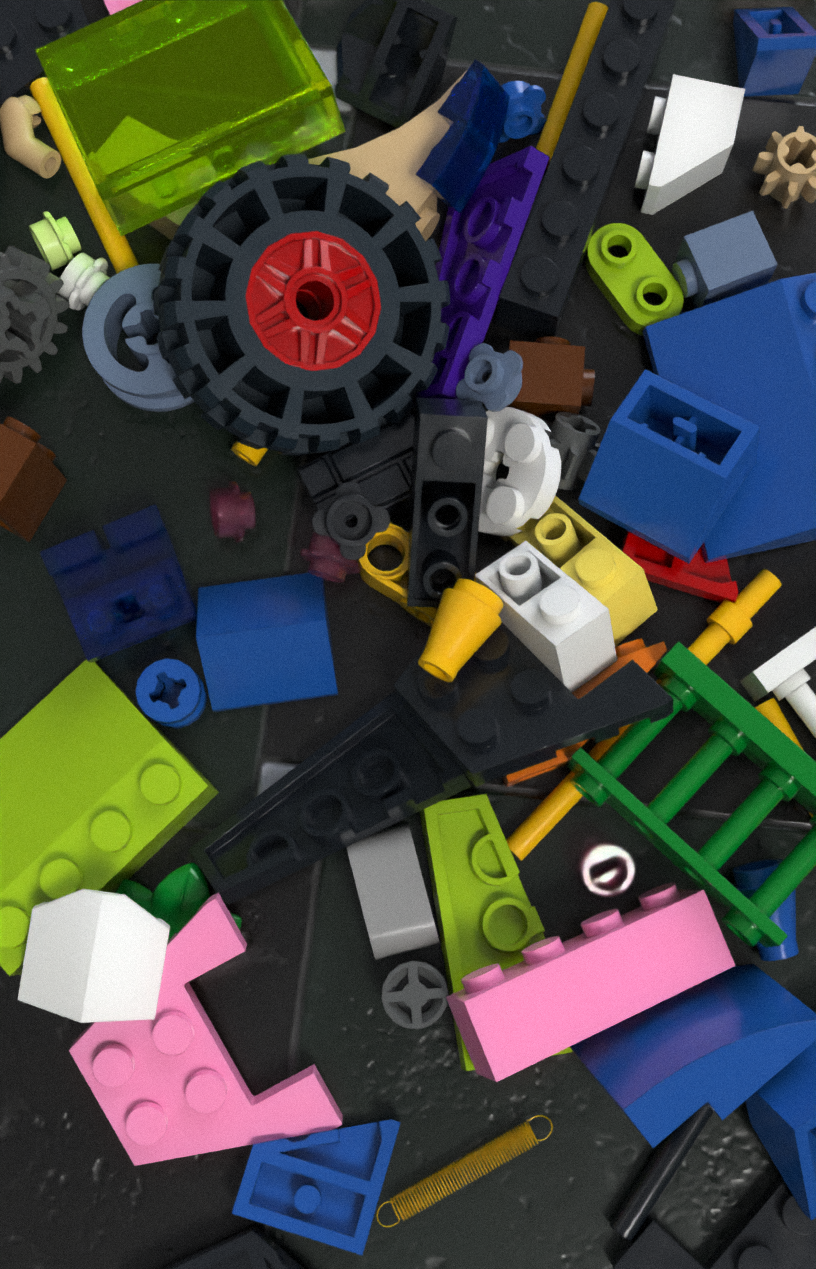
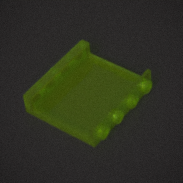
(185, 98)

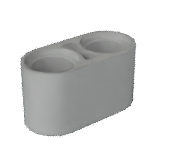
(392, 892)

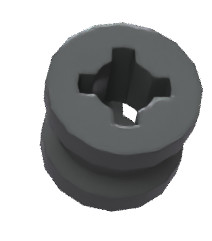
(406, 1005)

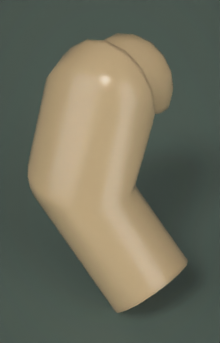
(18, 136)

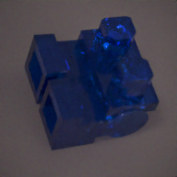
(122, 591)

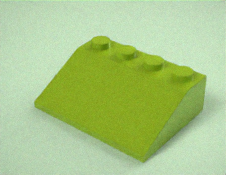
(84, 799)

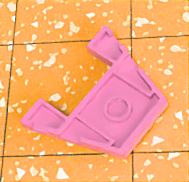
(171, 1077)

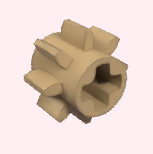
(789, 167)

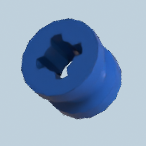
(178, 704)

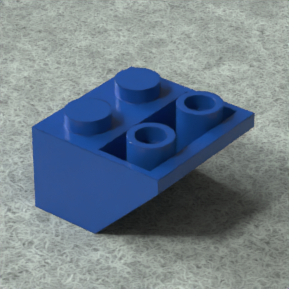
(669, 465)

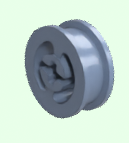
(127, 304)

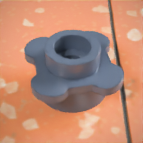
(503, 383)

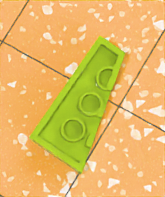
(476, 894)

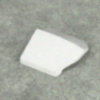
(94, 958)

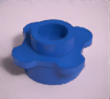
(523, 111)

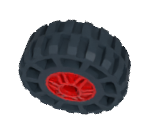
(340, 253)

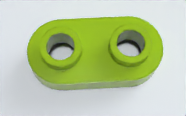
(630, 277)

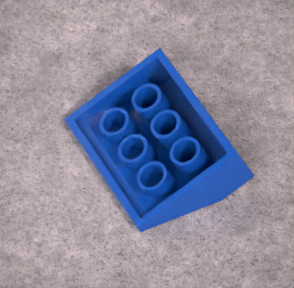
(759, 363)

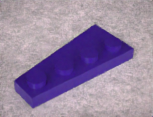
(477, 258)

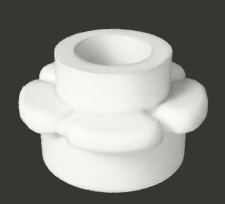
(82, 280)

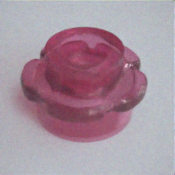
(231, 512)
(327, 560)

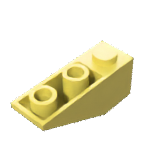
(593, 564)

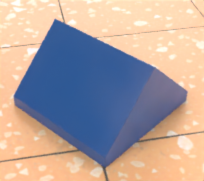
(265, 641)

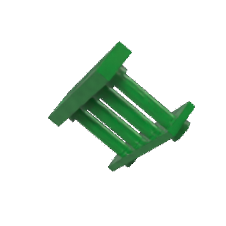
(734, 729)

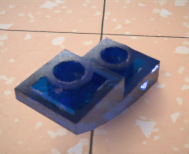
(476, 121)

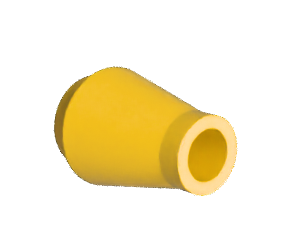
(461, 626)

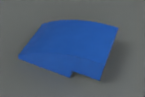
(699, 1049)

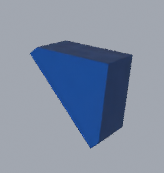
(772, 50)

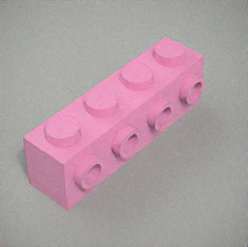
(589, 980)

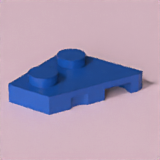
(319, 1183)

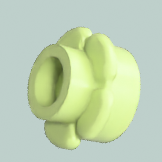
(55, 240)

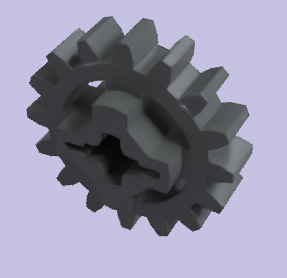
(27, 312)

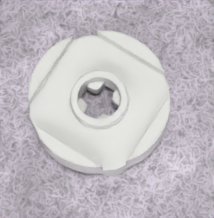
(532, 476)

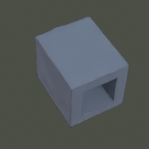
(723, 260)

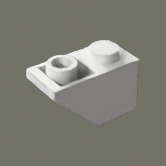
(693, 139)
(552, 615)

